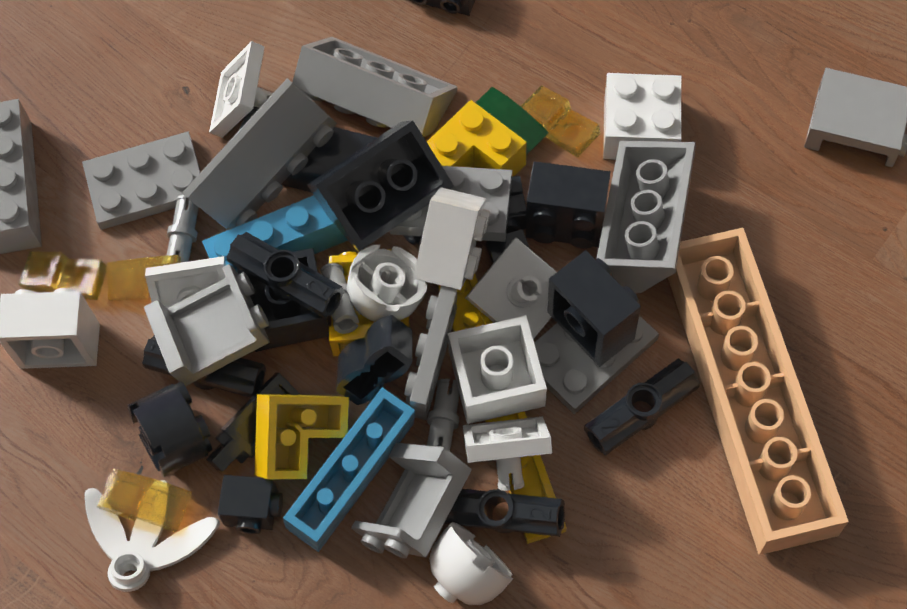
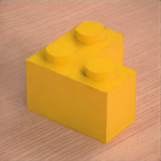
(478, 141)
(286, 425)

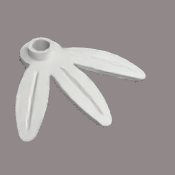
(140, 552)

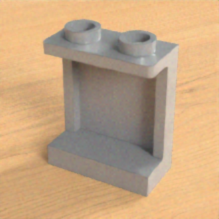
(859, 114)
(209, 327)
(418, 501)

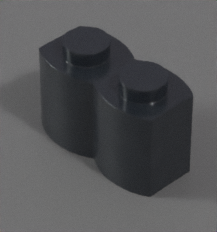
(374, 360)

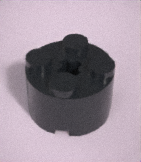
(170, 428)

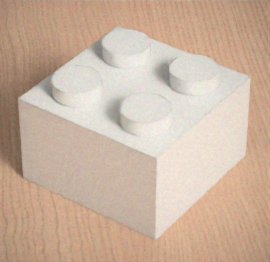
(641, 110)
(450, 237)
(48, 329)
(497, 369)

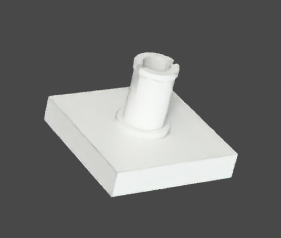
(238, 90)
(181, 280)
(515, 287)
(506, 444)

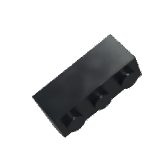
(380, 184)

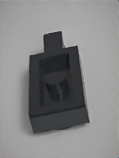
(239, 433)

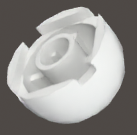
(384, 284)
(466, 568)

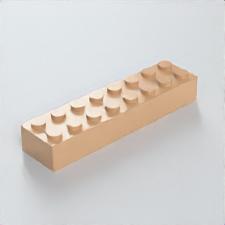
(755, 394)

